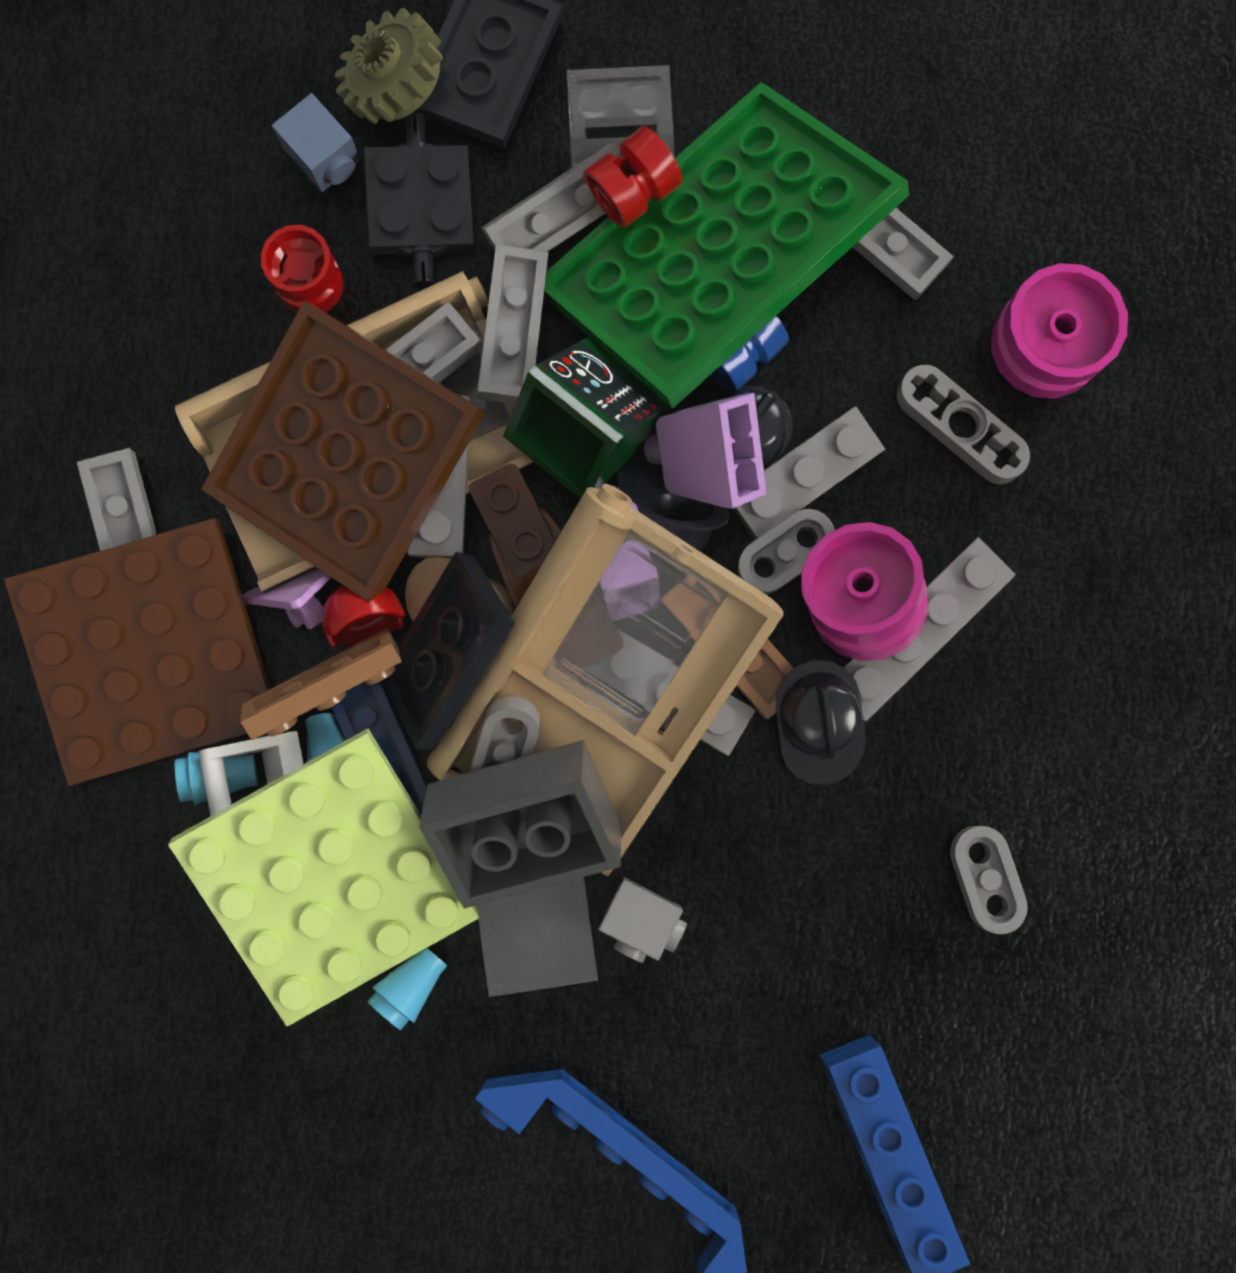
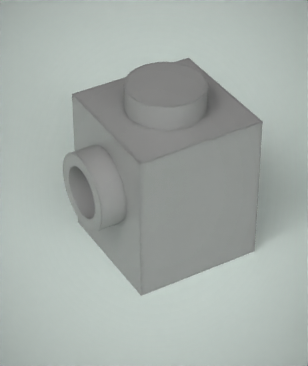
(642, 922)

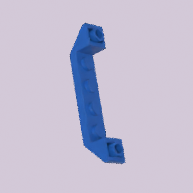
(517, 1098)

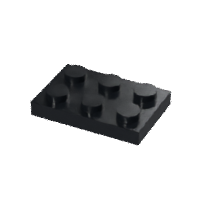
(490, 64)
(447, 650)

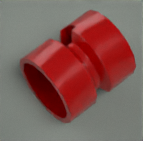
(639, 173)
(302, 268)

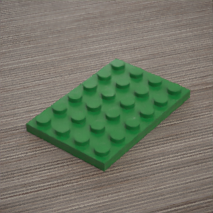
(751, 227)

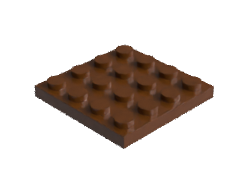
(342, 451)
(139, 649)

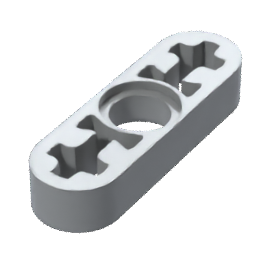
(985, 421)

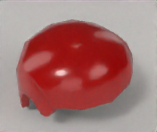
(351, 619)

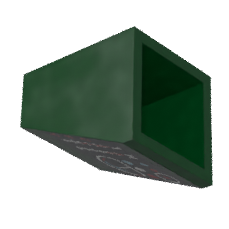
(582, 416)

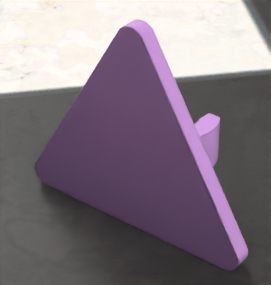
(295, 596)

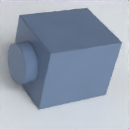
(317, 143)

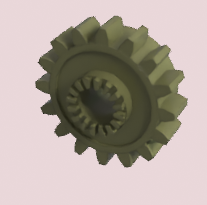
(390, 67)

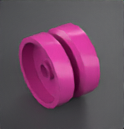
(1059, 330)
(865, 591)

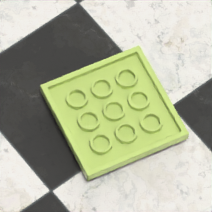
(323, 877)

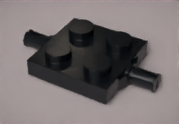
(419, 200)

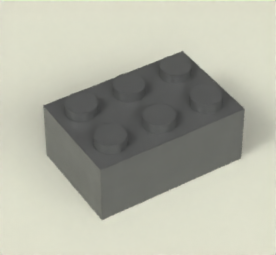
(522, 825)

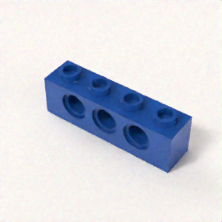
(894, 1158)

